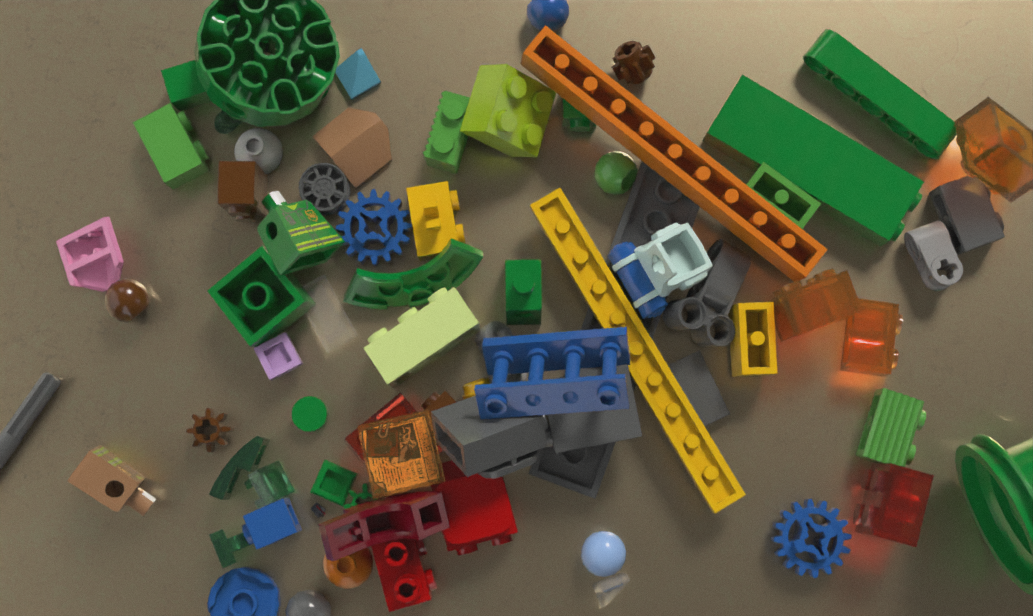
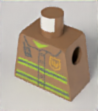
(96, 478)

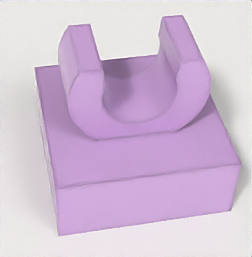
(278, 356)

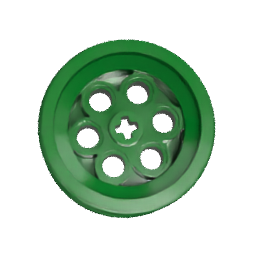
(1000, 499)

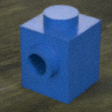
(271, 523)

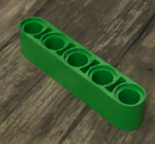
(881, 94)

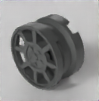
(325, 188)

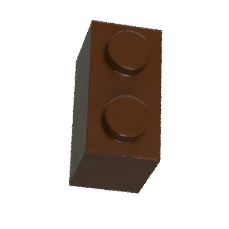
(242, 189)

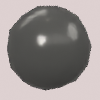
(308, 604)

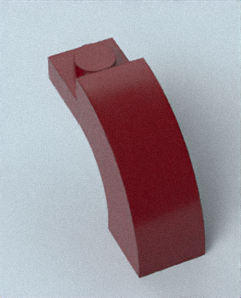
(383, 520)

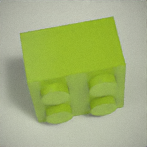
(508, 110)

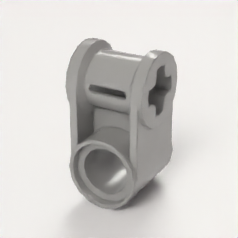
(933, 251)

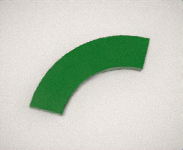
(414, 286)

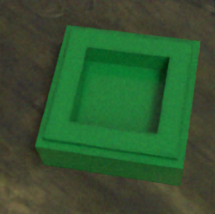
(334, 482)

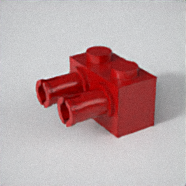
(404, 572)

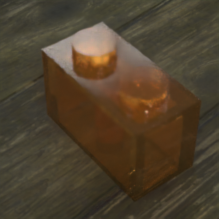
(871, 339)

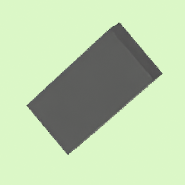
(699, 387)

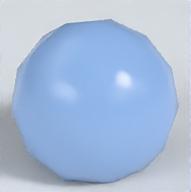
(603, 553)

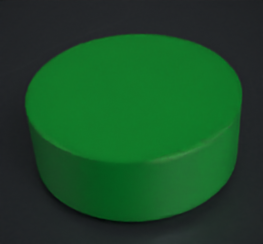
(310, 414)

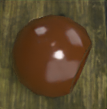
(126, 299)

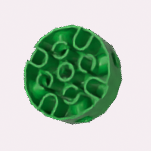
(260, 86)

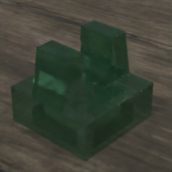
(270, 484)
(226, 546)

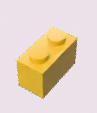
(754, 339)

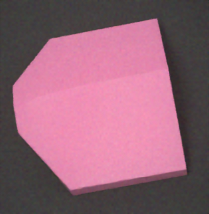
(92, 256)

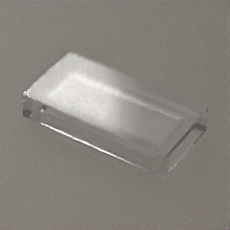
(328, 315)

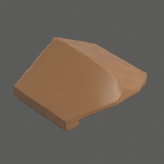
(356, 144)

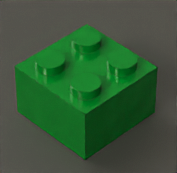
(260, 299)

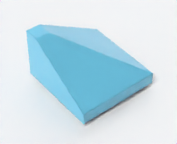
(357, 74)

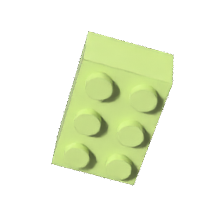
(421, 337)

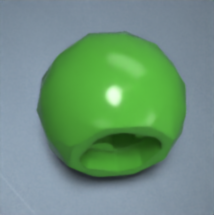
(615, 172)

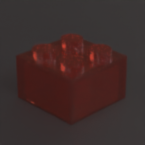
(893, 503)

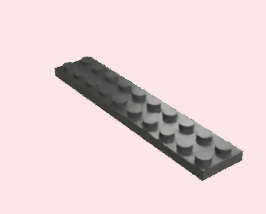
(649, 208)

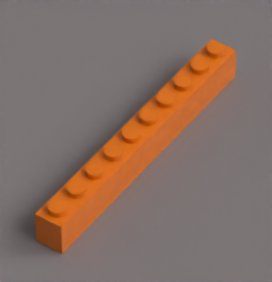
(672, 155)

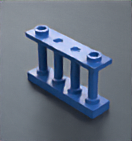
(554, 352)

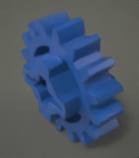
(385, 217)
(825, 531)

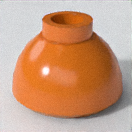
(350, 570)

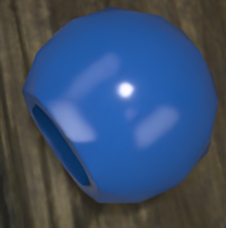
(549, 13)

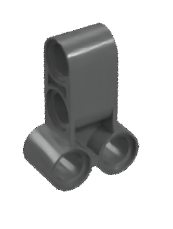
(711, 298)

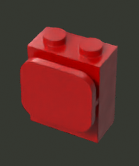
(475, 510)

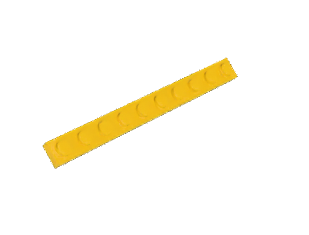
(646, 363)

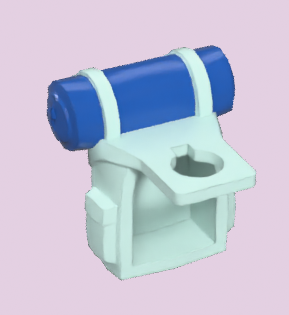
(655, 269)

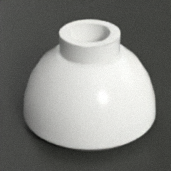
(259, 146)

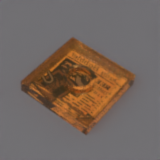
(400, 454)

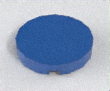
(244, 593)

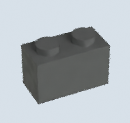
(967, 213)

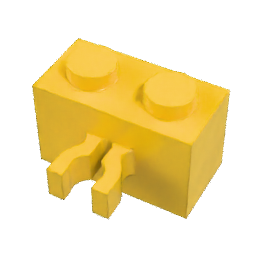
(433, 218)

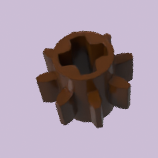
(633, 62)
(206, 421)

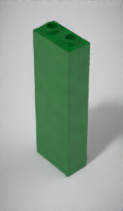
(829, 166)

